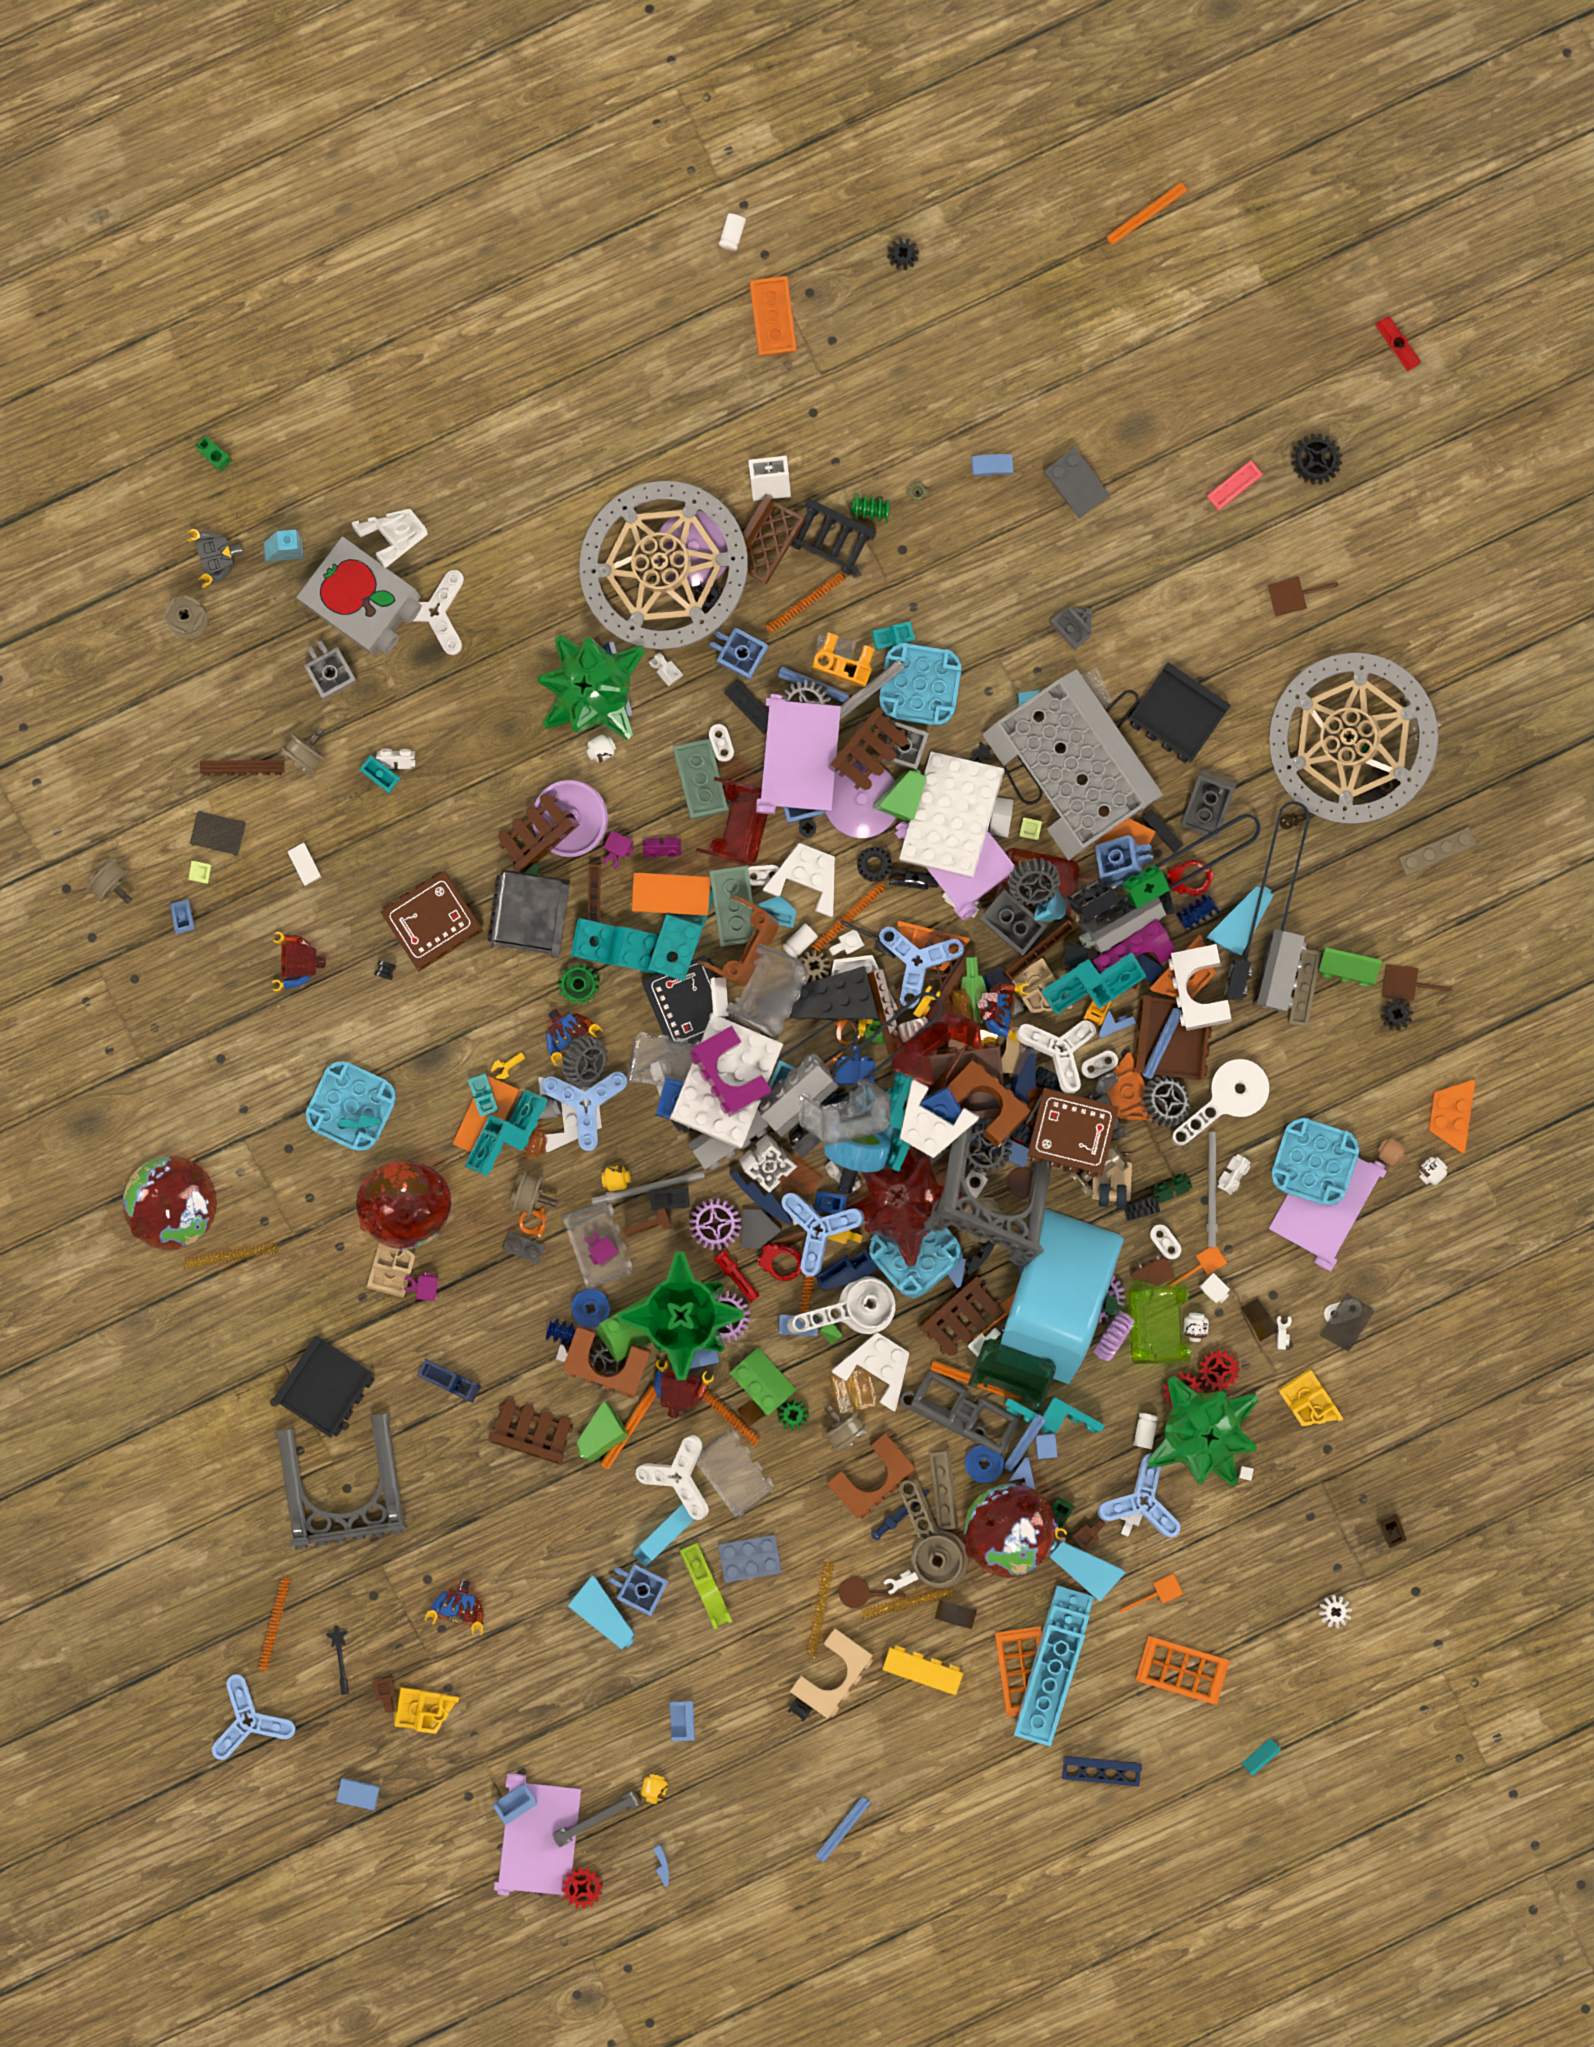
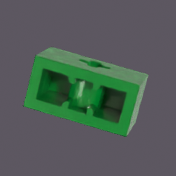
(1145, 886)

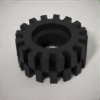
(866, 855)
(1142, 1208)

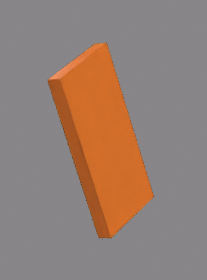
(773, 316)
(670, 894)
(473, 1123)

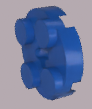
(587, 1297)
(975, 1470)

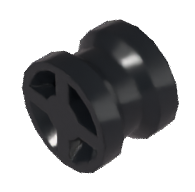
(385, 970)

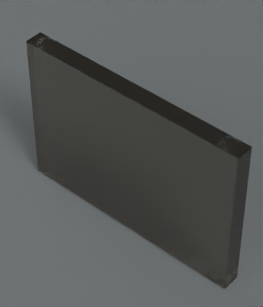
(217, 833)
(1347, 1322)

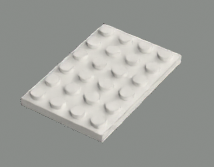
(952, 815)
(751, 1059)

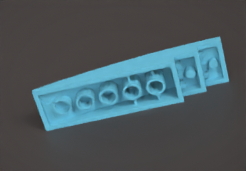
(1054, 1665)

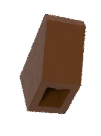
(1154, 1273)

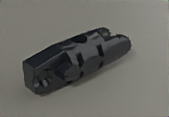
(923, 881)

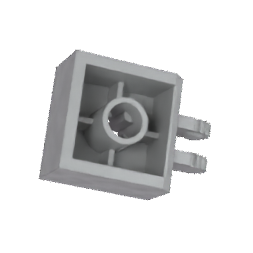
(329, 661)
(916, 741)

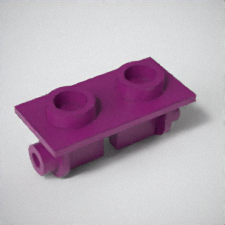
(670, 848)

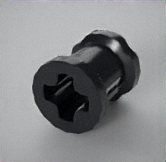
(812, 825)
(800, 1709)

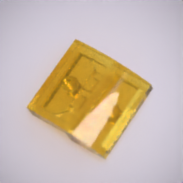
(854, 1393)

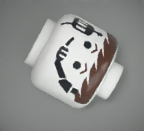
(600, 748)
(1433, 1171)
(1195, 1326)

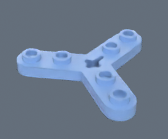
(573, 1096)
(831, 1225)
(1130, 1504)
(261, 1723)

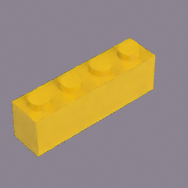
(923, 1671)

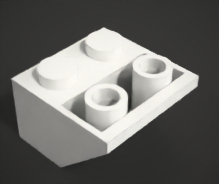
(769, 478)

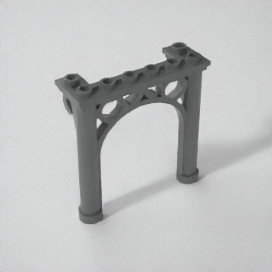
(950, 1212)
(296, 1495)

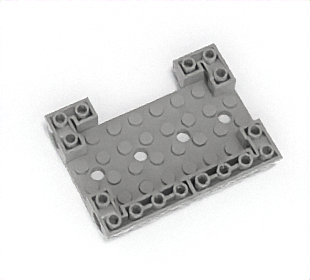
(1092, 749)

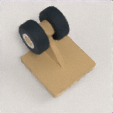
(1113, 1186)

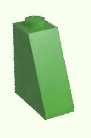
(903, 796)
(602, 1433)

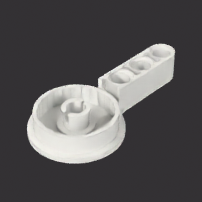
(1226, 1099)
(852, 1310)

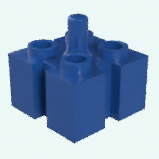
(855, 1069)

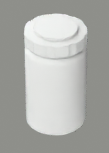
(732, 232)
(799, 941)
(1145, 1430)

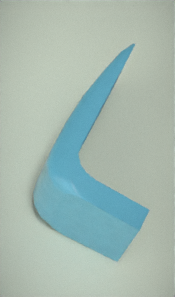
(1063, 1293)

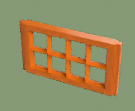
(1009, 1636)
(1217, 1680)

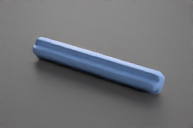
(833, 693)
(1162, 1043)
(1024, 1443)
(842, 1829)

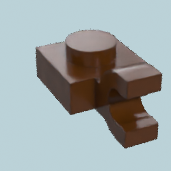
(1087, 1536)
(383, 1691)

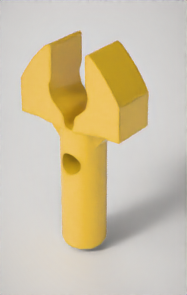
(507, 1065)

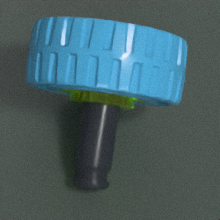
(856, 1155)

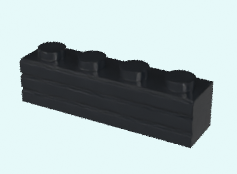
(1162, 831)

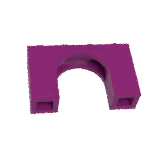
(1148, 939)
(732, 1098)

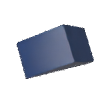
(830, 1202)

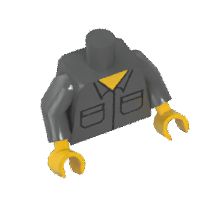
(214, 555)

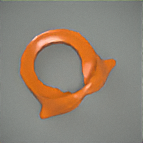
(840, 1025)
(538, 1230)

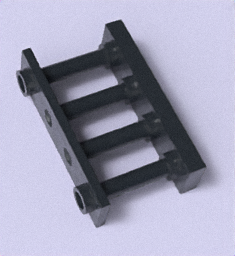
(848, 525)

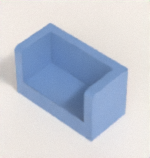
(783, 1328)
(1045, 1446)
(682, 1720)
(358, 1793)
(514, 1804)

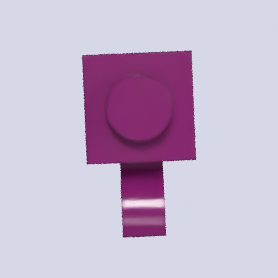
(617, 846)
(602, 1251)
(425, 1288)

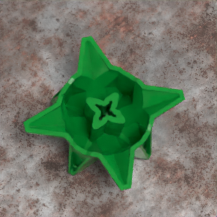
(594, 705)
(683, 1316)
(1204, 1432)

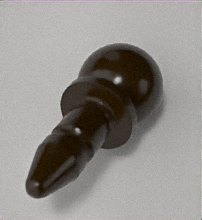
(1288, 821)

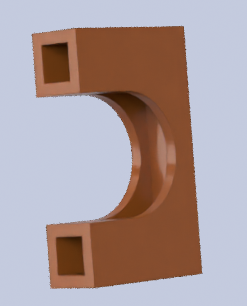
(1012, 1111)
(579, 1364)
(859, 1501)

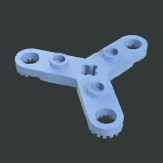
(930, 956)

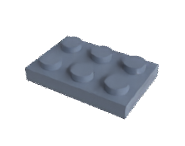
(749, 1558)

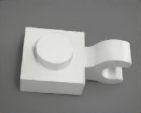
(667, 670)
(849, 942)
(1282, 1337)
(976, 1344)
(1129, 1521)
(906, 1578)

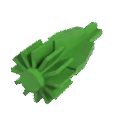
(974, 987)

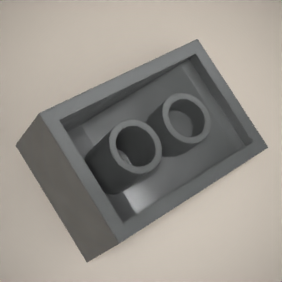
(1076, 483)
(1209, 802)
(1012, 923)

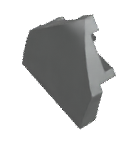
(1073, 625)
(757, 1229)

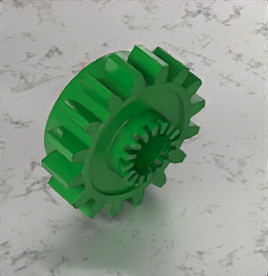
(578, 974)

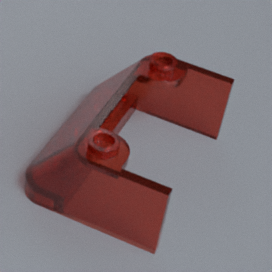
(743, 826)
(1067, 871)
(912, 1056)

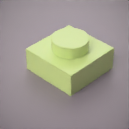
(1030, 829)
(199, 872)

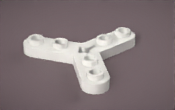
(441, 624)
(1070, 1042)
(683, 1465)

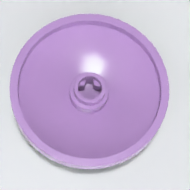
(697, 543)
(583, 805)
(853, 808)

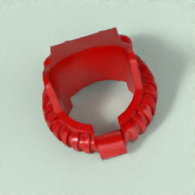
(1175, 875)
(768, 1255)

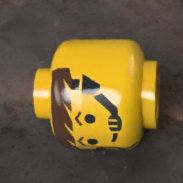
(615, 1178)
(654, 1788)

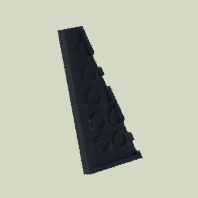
(837, 998)

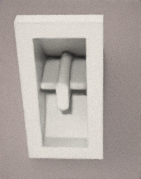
(1001, 817)

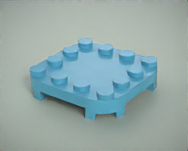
(925, 687)
(348, 1094)
(1315, 1162)
(937, 1257)

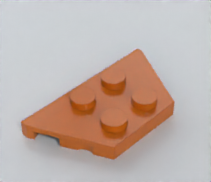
(920, 935)
(1196, 982)
(1127, 1091)
(1452, 1114)

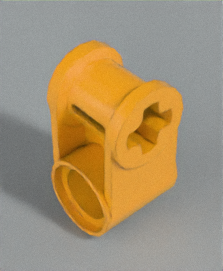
(1094, 1009)

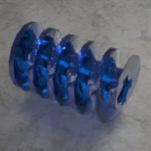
(1197, 912)
(560, 1331)

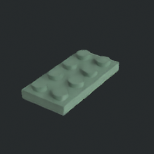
(697, 773)
(731, 916)

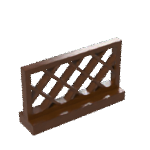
(754, 529)
(951, 978)
(663, 1220)

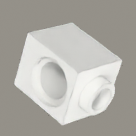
(981, 1176)
(1215, 1288)

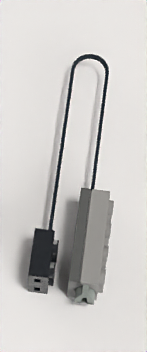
(1114, 919)

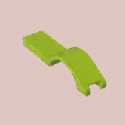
(705, 1585)

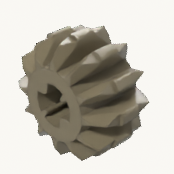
(812, 959)

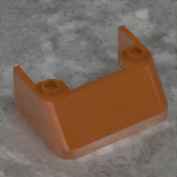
(764, 932)

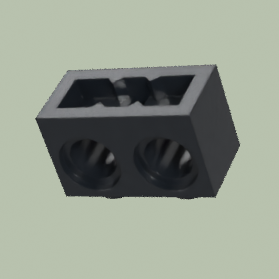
(670, 1199)

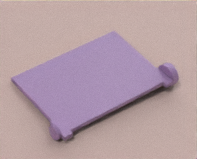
(797, 755)
(962, 890)
(1324, 1227)
(529, 1852)

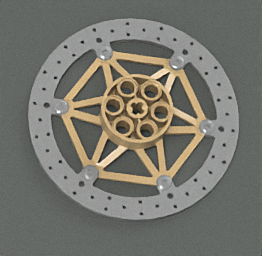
(668, 567)
(1344, 745)

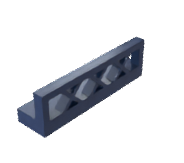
(1102, 1763)

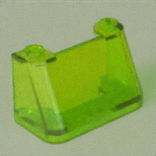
(1157, 1324)

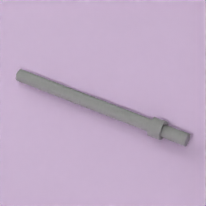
(611, 1197)
(1211, 1227)

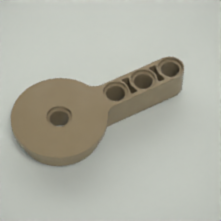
(932, 1543)

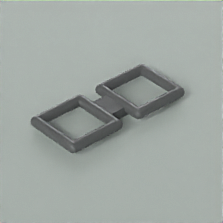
(965, 1411)

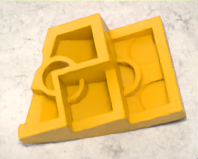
(1309, 1400)
(422, 1709)

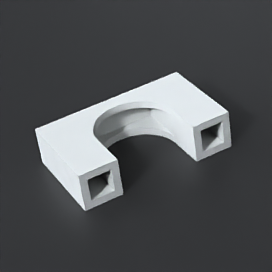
(1185, 965)

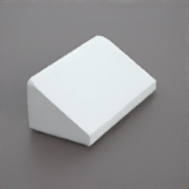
(304, 864)
(719, 996)

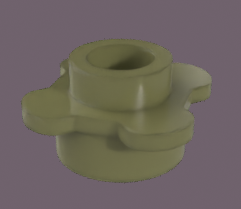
(912, 492)

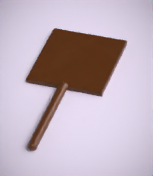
(1289, 596)
(1402, 982)
(941, 1083)

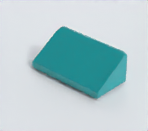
(380, 774)
(1261, 1757)

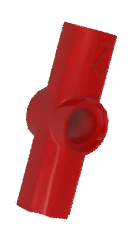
(1405, 354)

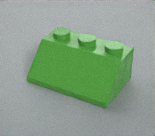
(1349, 967)
(620, 1336)
(762, 1381)

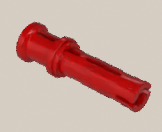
(730, 1268)

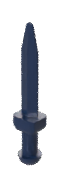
(891, 1522)

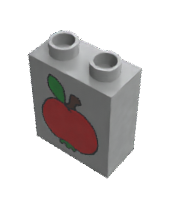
(360, 598)

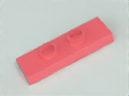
(1234, 485)

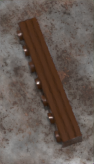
(242, 767)
(594, 896)
(1038, 949)
(885, 1010)

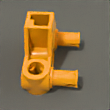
(837, 664)

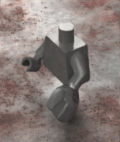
(1102, 1087)

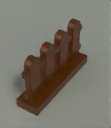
(858, 753)
(551, 837)
(958, 1299)
(538, 1440)

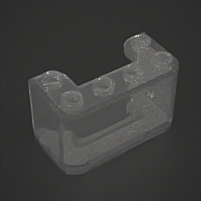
(769, 991)
(658, 1059)
(861, 1116)
(598, 1219)
(734, 1473)

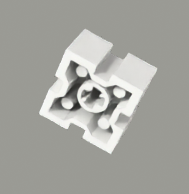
(768, 1163)

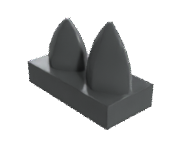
(523, 1248)

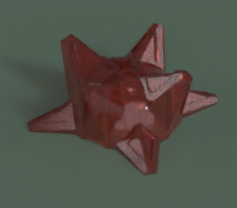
(896, 1218)

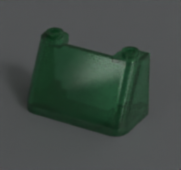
(1013, 1372)

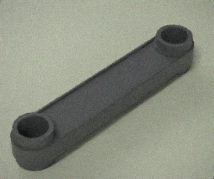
(958, 1424)
(563, 1835)

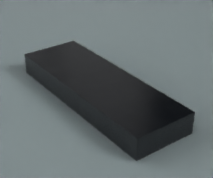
(748, 705)

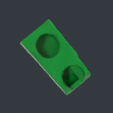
(213, 454)

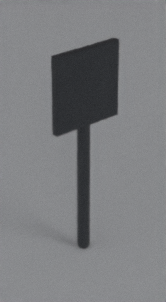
(889, 936)
(1075, 955)

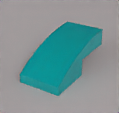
(892, 635)
(482, 1094)
(364, 1122)

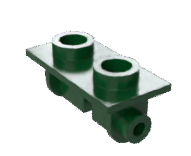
(1179, 1183)
(1111, 1305)

